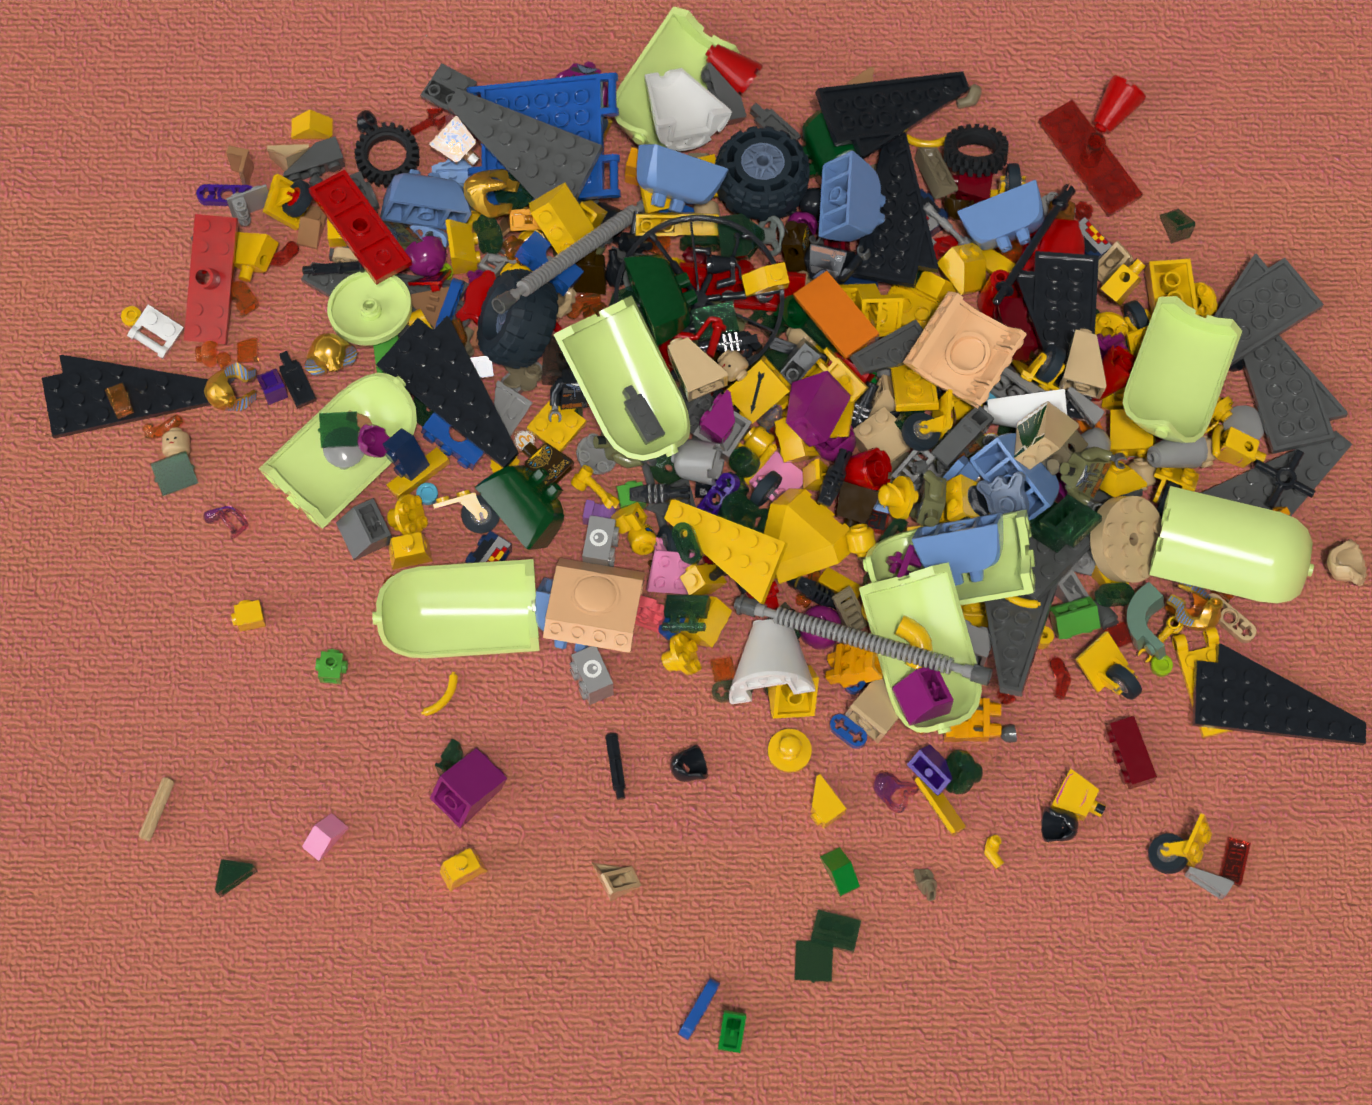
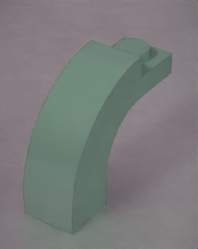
(1140, 609)

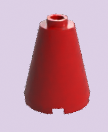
(734, 67)
(1117, 104)
(989, 291)
(1117, 369)
(869, 469)

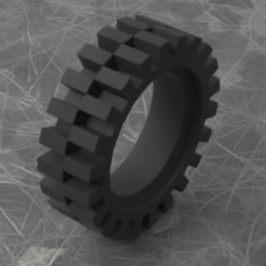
(385, 133)
(974, 164)

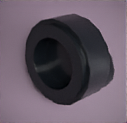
(365, 120)

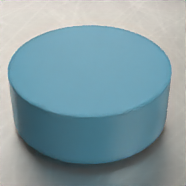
(428, 493)

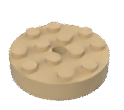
(1110, 544)

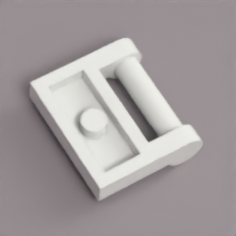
(160, 326)

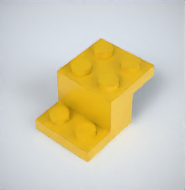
(881, 310)

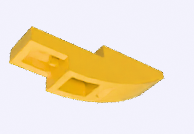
(647, 221)

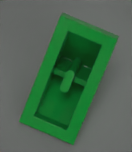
(840, 871)
(732, 1031)

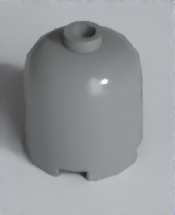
(699, 461)

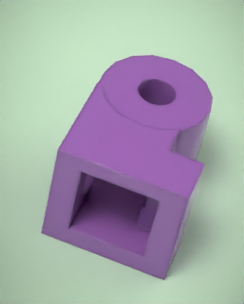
(594, 509)

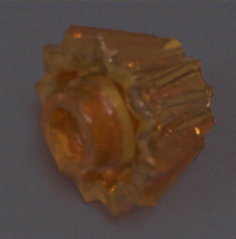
(593, 308)

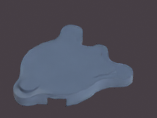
(1005, 496)

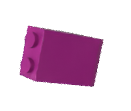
(816, 407)
(467, 787)

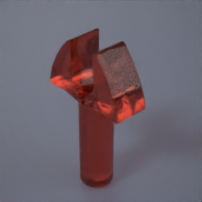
(430, 121)

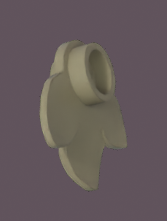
(523, 377)

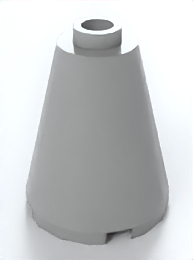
(1178, 455)

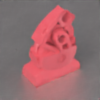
(650, 614)

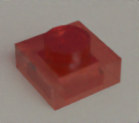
(1120, 635)

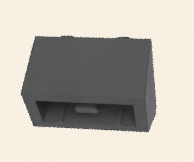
(443, 86)
(364, 529)

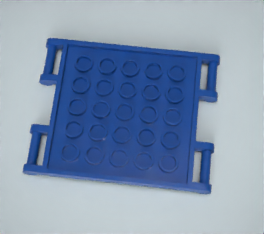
(565, 103)

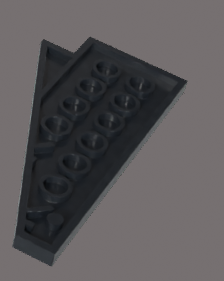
(881, 111)
(904, 239)
(1060, 300)
(447, 383)
(80, 404)
(1253, 699)

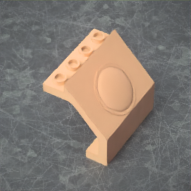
(964, 350)
(593, 605)

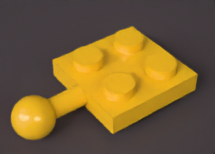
(554, 432)

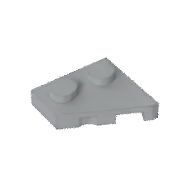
(510, 406)

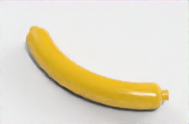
(926, 143)
(1216, 440)
(763, 459)
(1027, 603)
(442, 702)

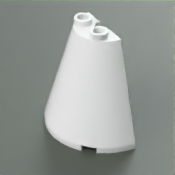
(684, 110)
(1012, 409)
(770, 659)

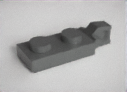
(772, 119)
(642, 416)

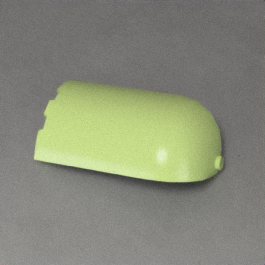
(674, 46)
(617, 353)
(1180, 371)
(304, 471)
(1232, 547)
(1005, 579)
(933, 602)
(459, 610)

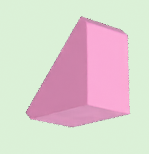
(324, 836)

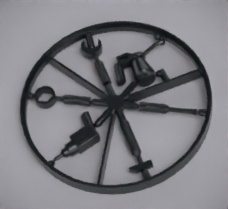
(715, 265)

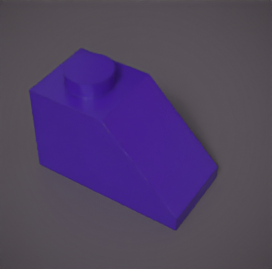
(931, 769)

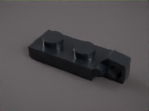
(296, 381)

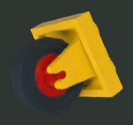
(287, 200)

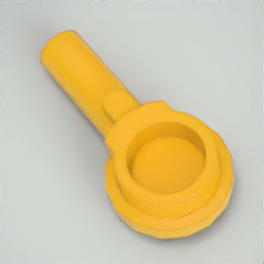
(130, 315)

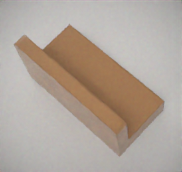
(240, 162)

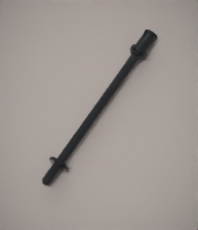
(1059, 203)

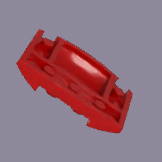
(1061, 237)

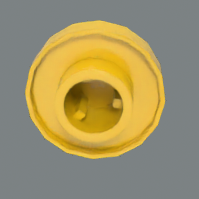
(1222, 410)

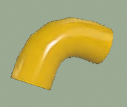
(915, 635)

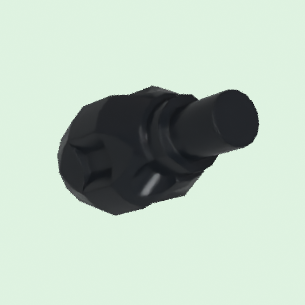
(612, 268)

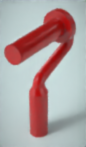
(718, 327)

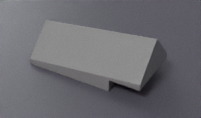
(1013, 384)

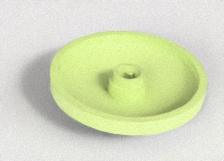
(368, 311)

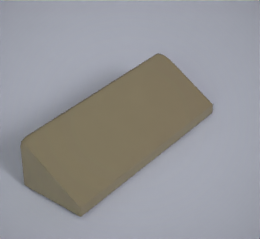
(935, 172)

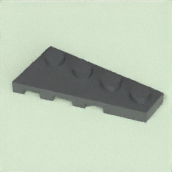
(887, 351)

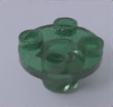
(738, 509)
(963, 772)

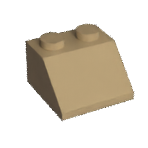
(881, 433)

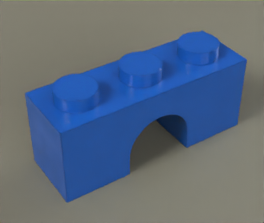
(533, 255)
(437, 432)

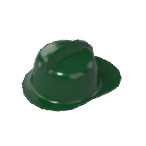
(793, 314)

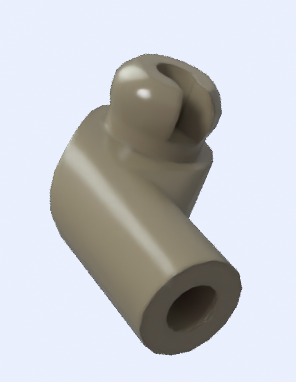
(972, 97)

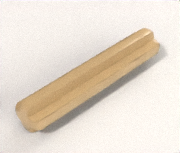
(156, 809)

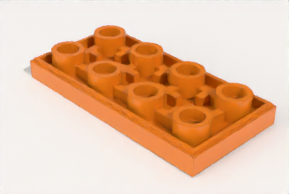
(836, 315)

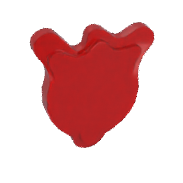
(474, 296)

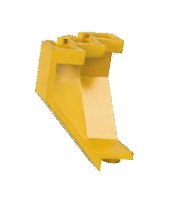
(811, 533)

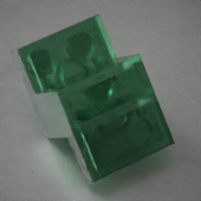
(1064, 523)

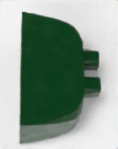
(819, 145)
(660, 295)
(525, 503)

